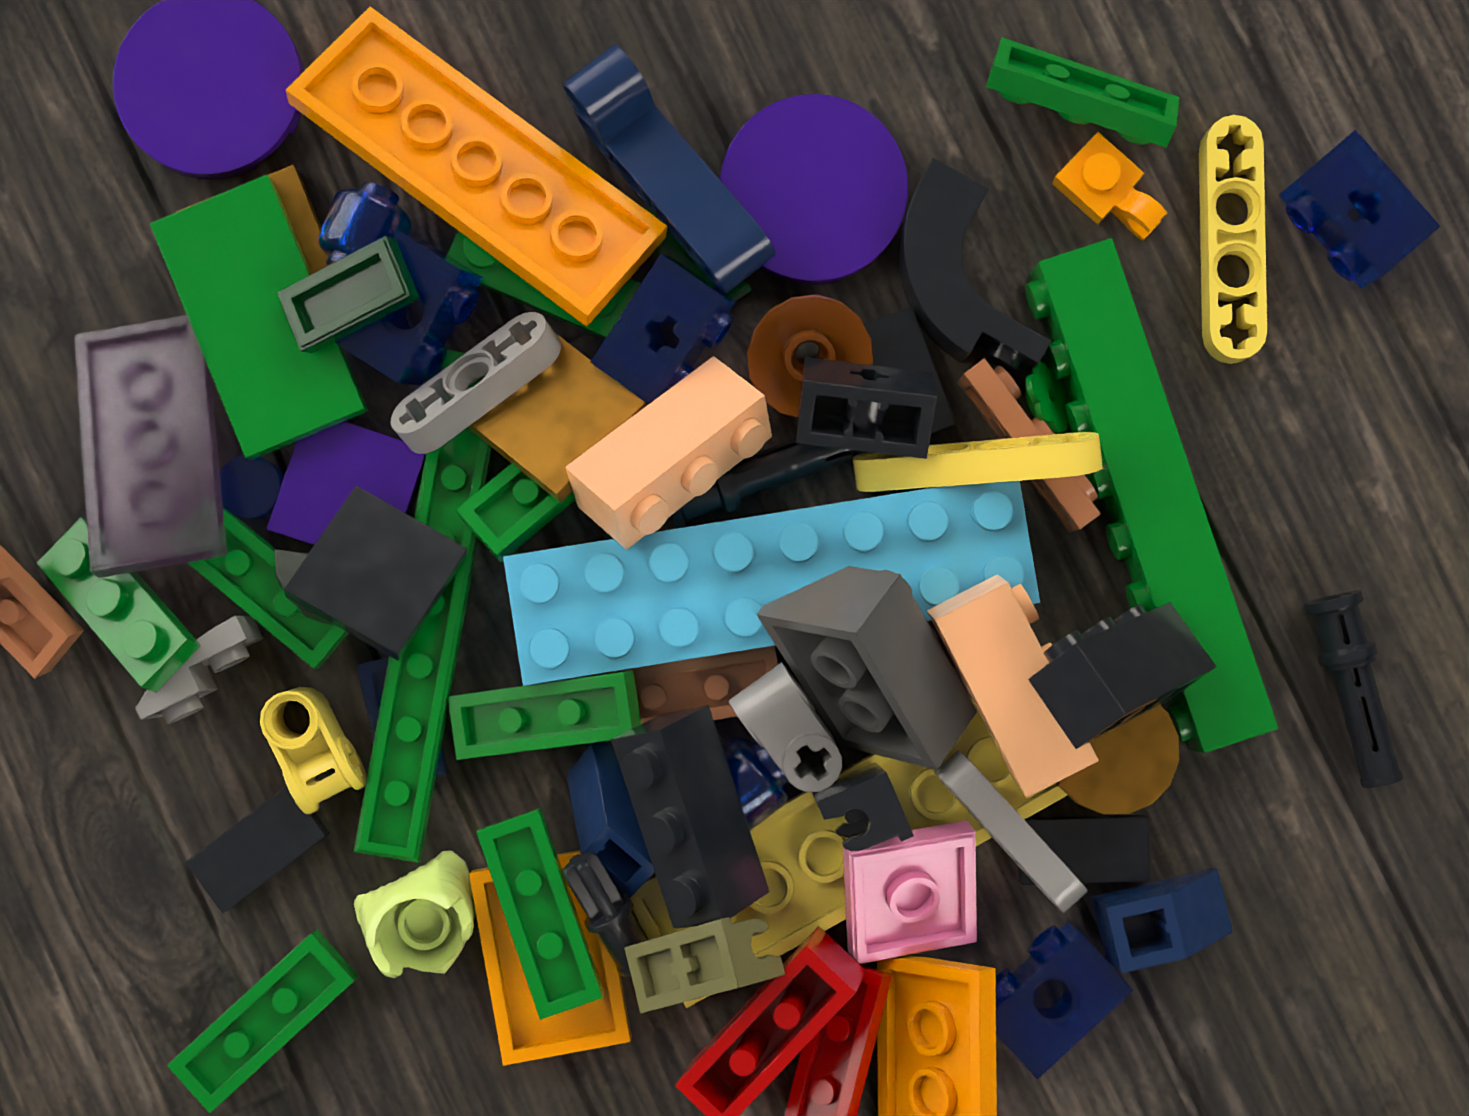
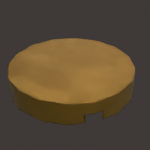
(1132, 766)

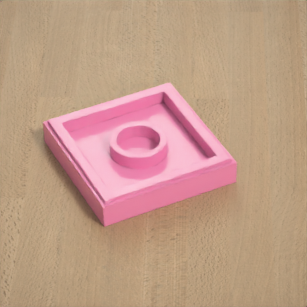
(912, 893)

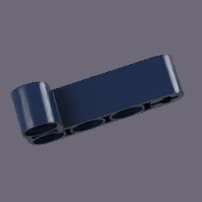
(665, 170)

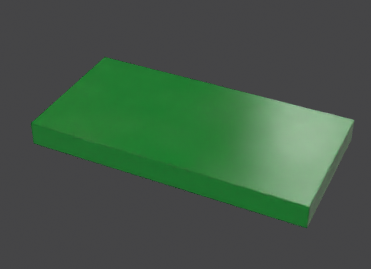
(227, 269)

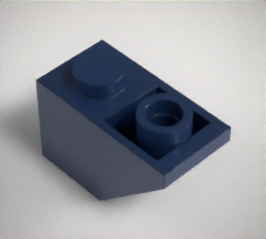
(607, 818)
(1161, 920)

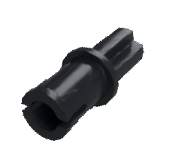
(605, 908)

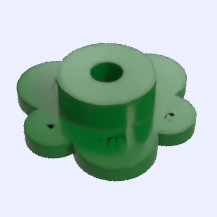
(1047, 398)

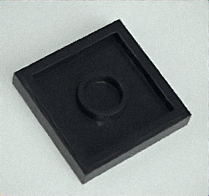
(376, 573)

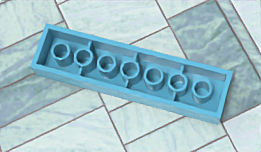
(703, 584)

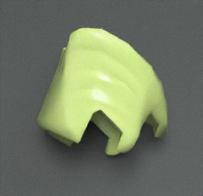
(419, 917)

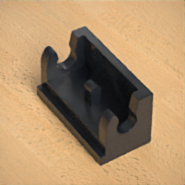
(868, 807)

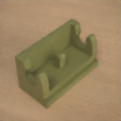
(698, 963)

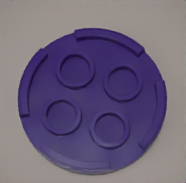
(207, 85)
(819, 185)

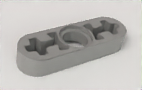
(507, 361)
(1010, 831)

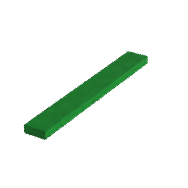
(419, 684)

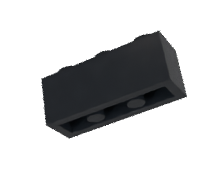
(1119, 671)
(690, 817)

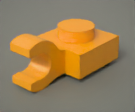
(1103, 182)

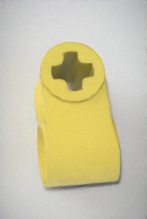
(313, 752)

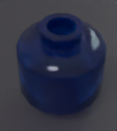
(360, 219)
(756, 779)

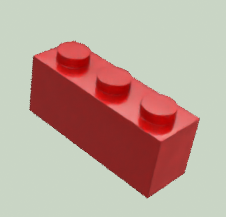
(772, 1027)

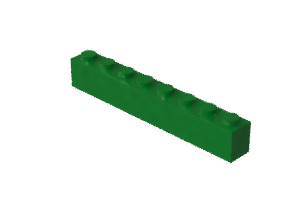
(1148, 485)

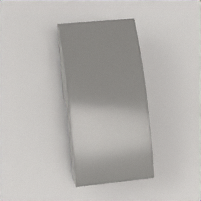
(221, 649)

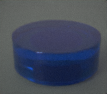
(250, 487)

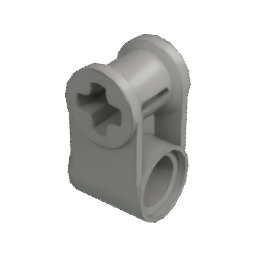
(784, 721)

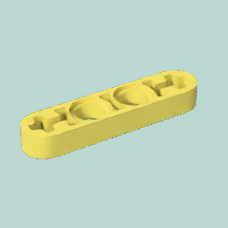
(1240, 240)
(982, 462)

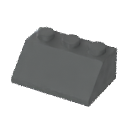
(871, 665)

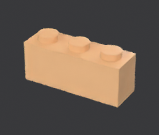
(670, 452)
(996, 655)

